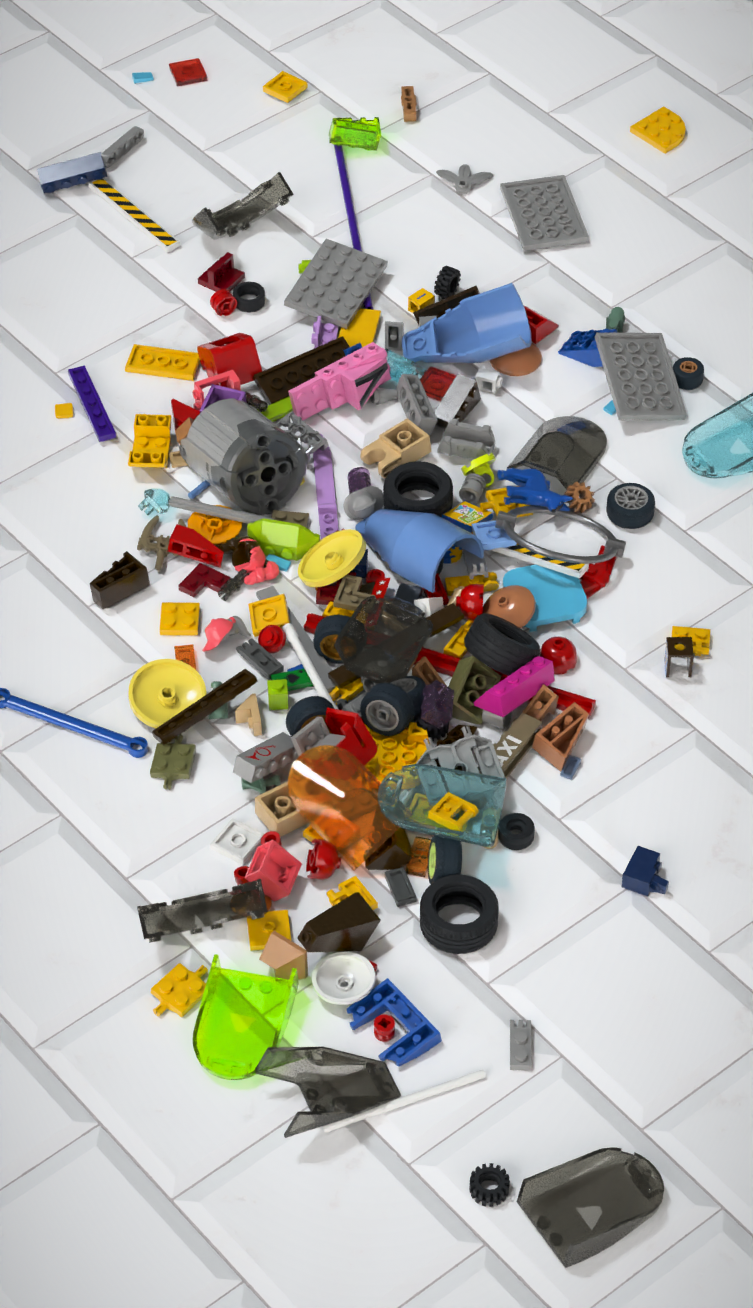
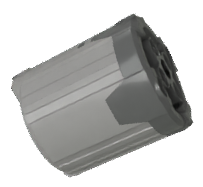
(233, 446)

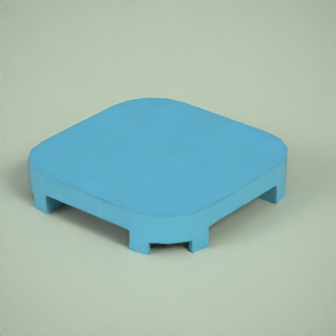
(555, 593)

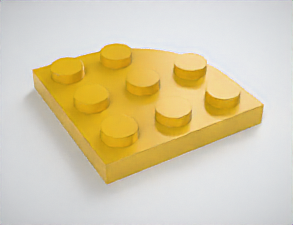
(661, 129)

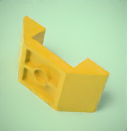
(151, 441)

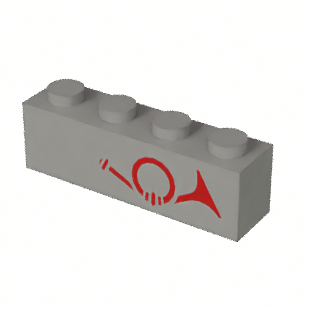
(265, 758)

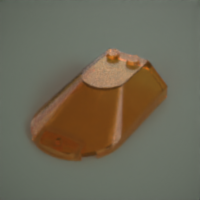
(340, 801)

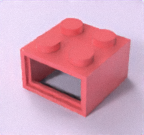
(275, 869)

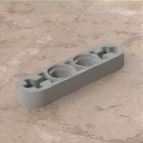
(122, 146)

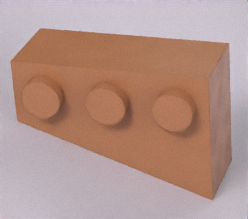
(560, 736)

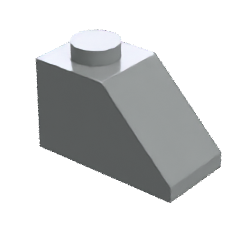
(393, 335)

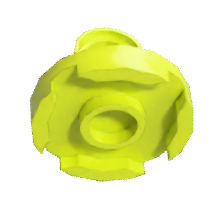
(481, 466)

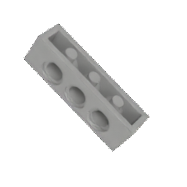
(416, 403)

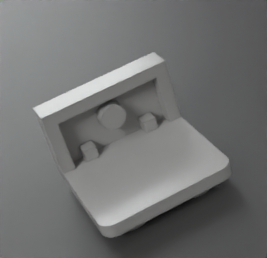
(314, 735)

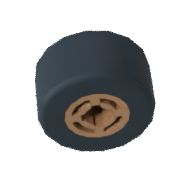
(688, 373)

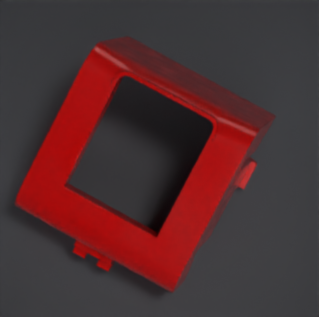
(237, 355)
(357, 737)

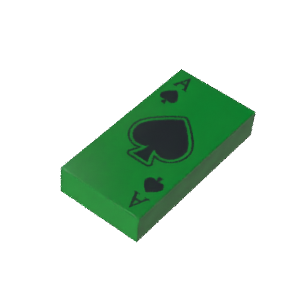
(295, 679)

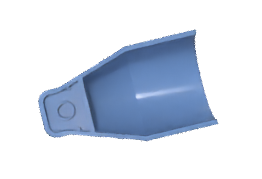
(473, 331)
(415, 542)

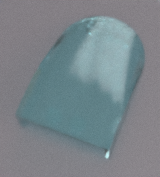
(722, 443)

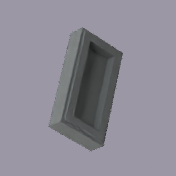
(400, 886)

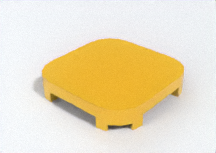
(397, 750)

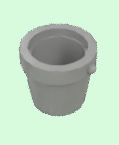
(493, 719)

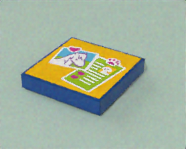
(466, 514)

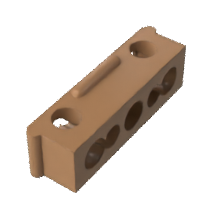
(408, 103)

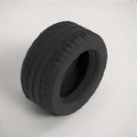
(418, 476)
(500, 644)
(459, 937)

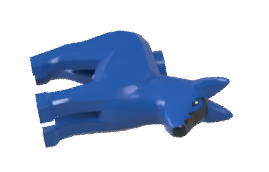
(533, 489)

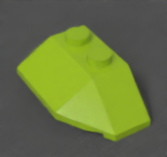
(282, 538)

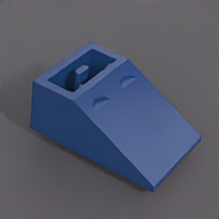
(583, 347)

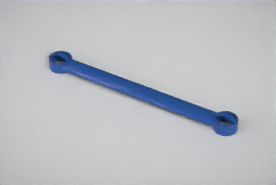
(74, 724)

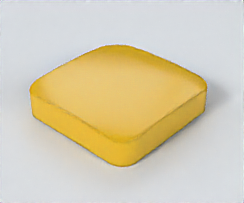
(63, 410)

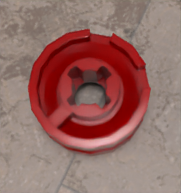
(223, 302)

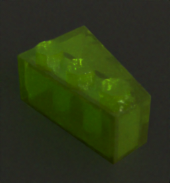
(355, 133)

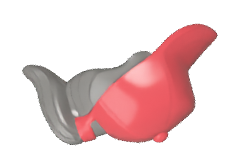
(222, 628)

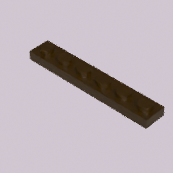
(204, 706)

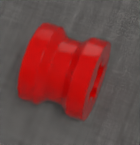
(380, 1032)

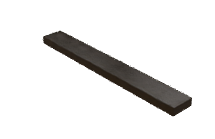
(440, 620)

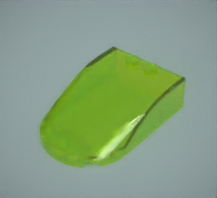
(241, 1019)

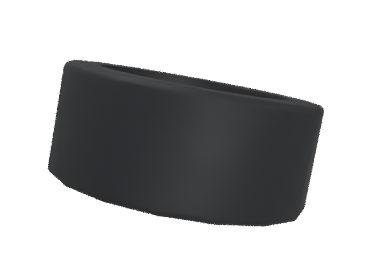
(249, 288)

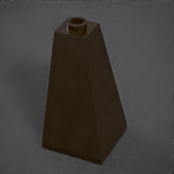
(341, 927)

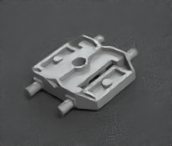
(460, 754)

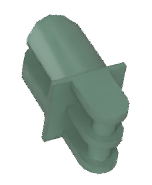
(616, 319)

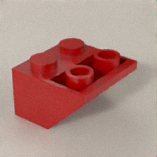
(539, 325)

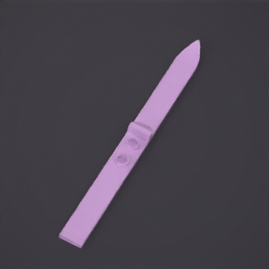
(325, 493)

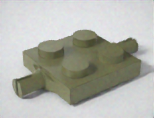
(173, 761)

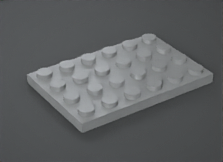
(544, 212)
(335, 283)
(640, 376)

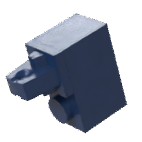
(642, 873)

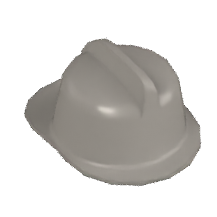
(363, 502)

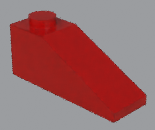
(193, 545)

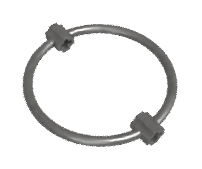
(613, 546)

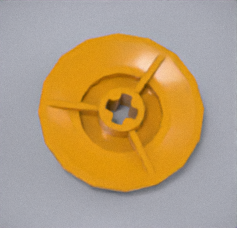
(214, 528)

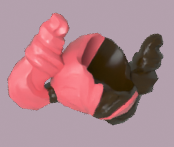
(249, 556)

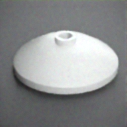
(343, 970)

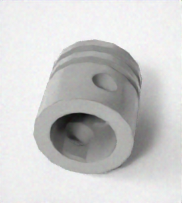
(472, 488)

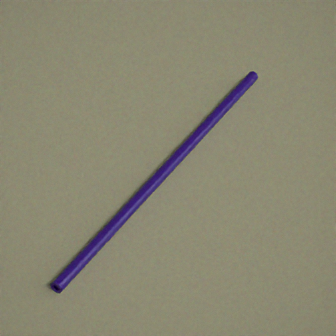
(349, 208)

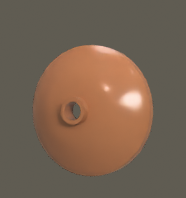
(519, 362)
(512, 604)

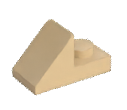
(249, 712)

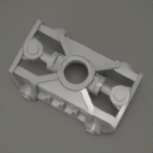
(308, 435)
(466, 440)

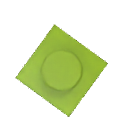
(277, 694)

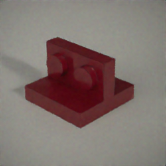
(222, 274)

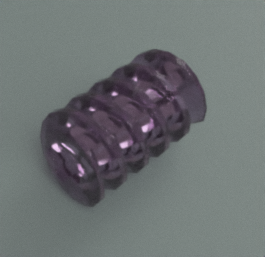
(358, 479)

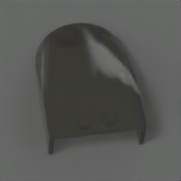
(591, 1201)

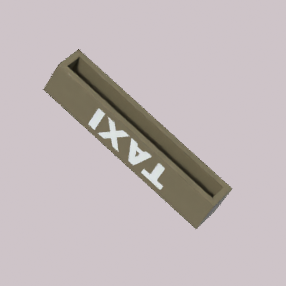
(516, 742)

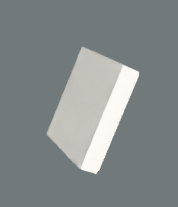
(237, 841)

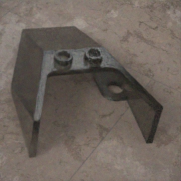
(331, 1081)

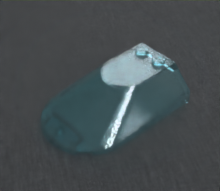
(417, 788)

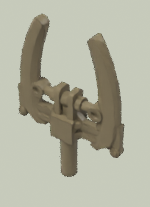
(162, 544)

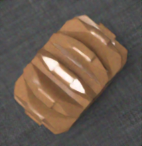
(584, 502)

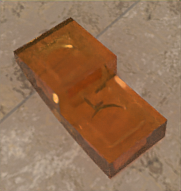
(419, 863)

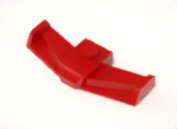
(597, 575)

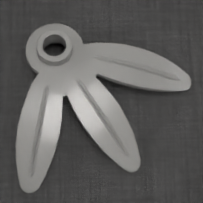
(463, 181)

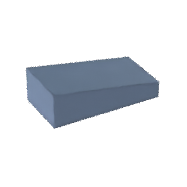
(570, 767)

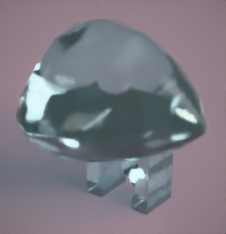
(156, 500)

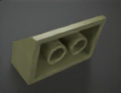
(469, 683)

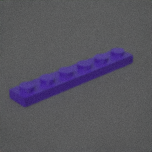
(91, 403)

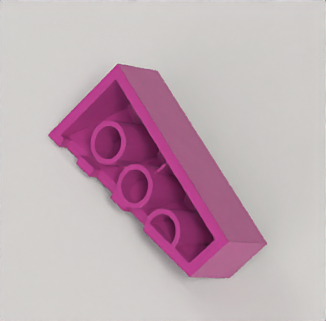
(517, 687)

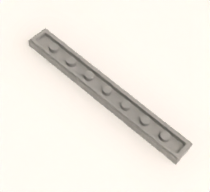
(319, 662)

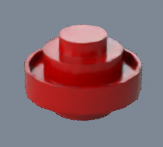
(272, 638)

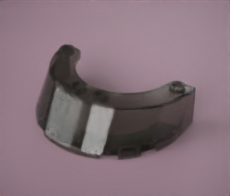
(241, 214)
(202, 911)

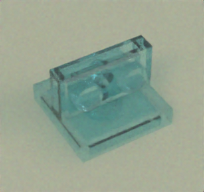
(401, 365)

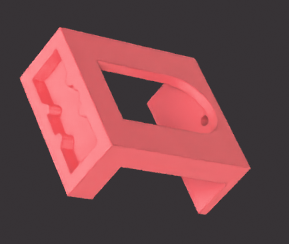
(232, 382)

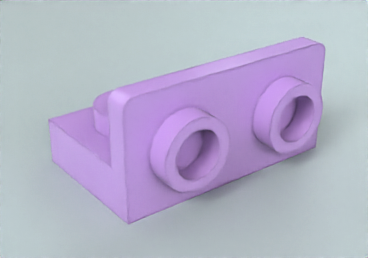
(323, 332)

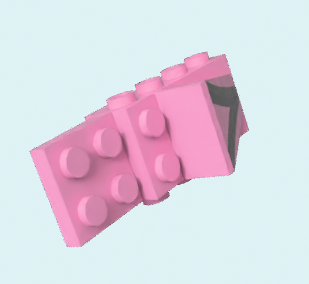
(346, 380)

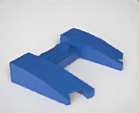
(387, 997)

